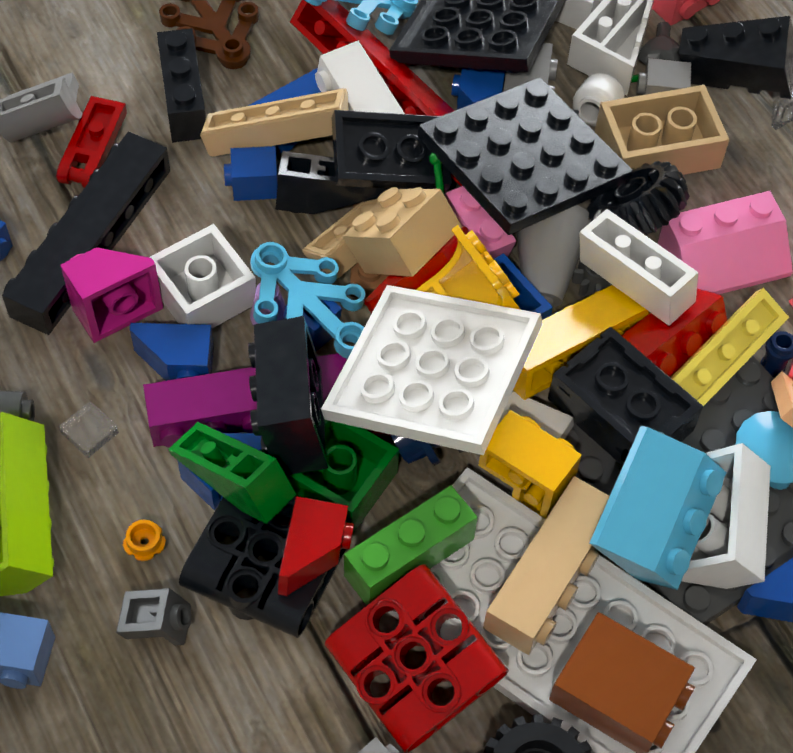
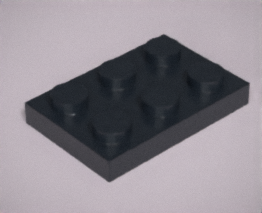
(382, 151)

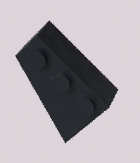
(741, 54)

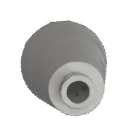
(552, 251)

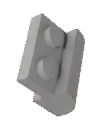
(39, 108)

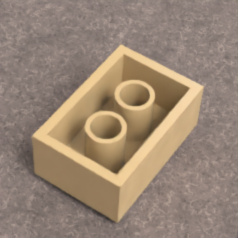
(665, 127)

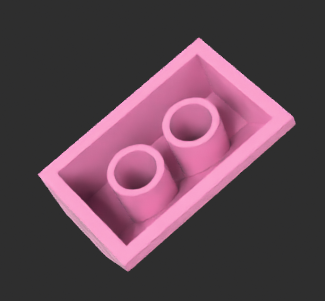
(732, 243)

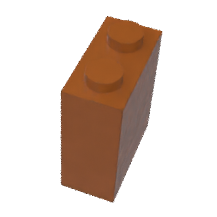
(623, 685)

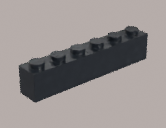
(92, 220)

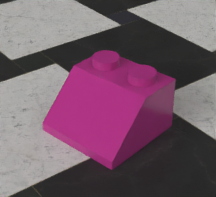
(111, 290)

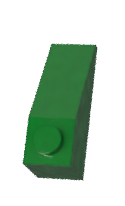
(235, 470)

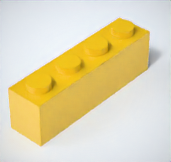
(571, 331)

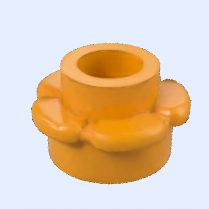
(144, 530)

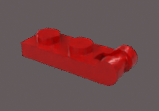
(91, 140)

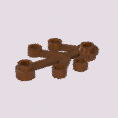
(230, 50)

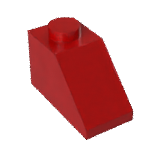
(313, 542)

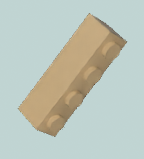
(548, 570)

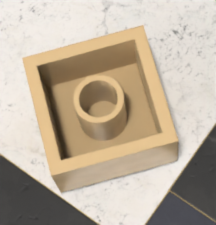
(401, 231)

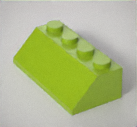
(24, 506)

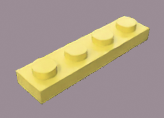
(730, 347)

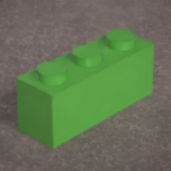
(417, 538)

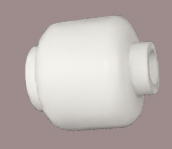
(592, 92)

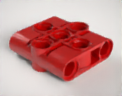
(369, 652)

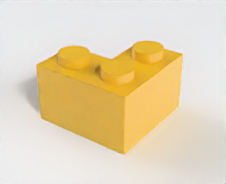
(530, 462)

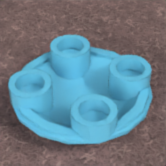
(773, 442)

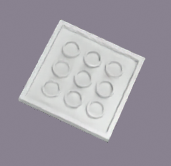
(433, 368)

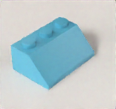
(658, 508)

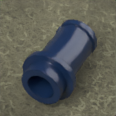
(778, 352)

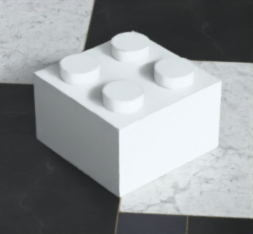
(204, 279)

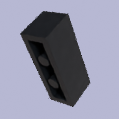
(182, 84)

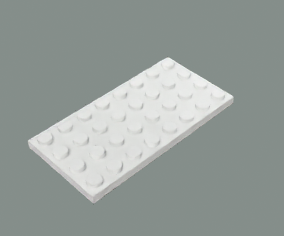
(483, 566)

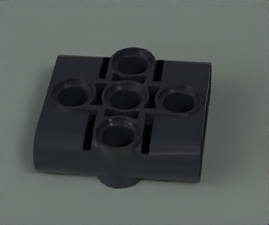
(224, 570)

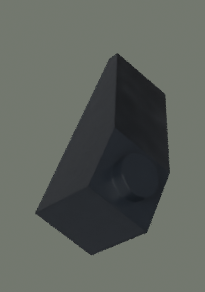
(309, 185)

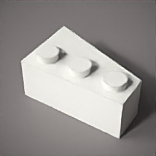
(611, 39)

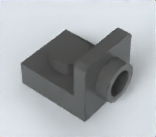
(154, 615)

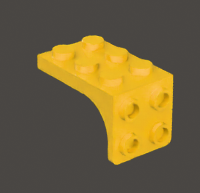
(472, 275)

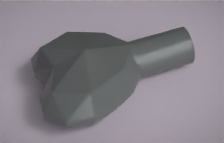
(661, 46)

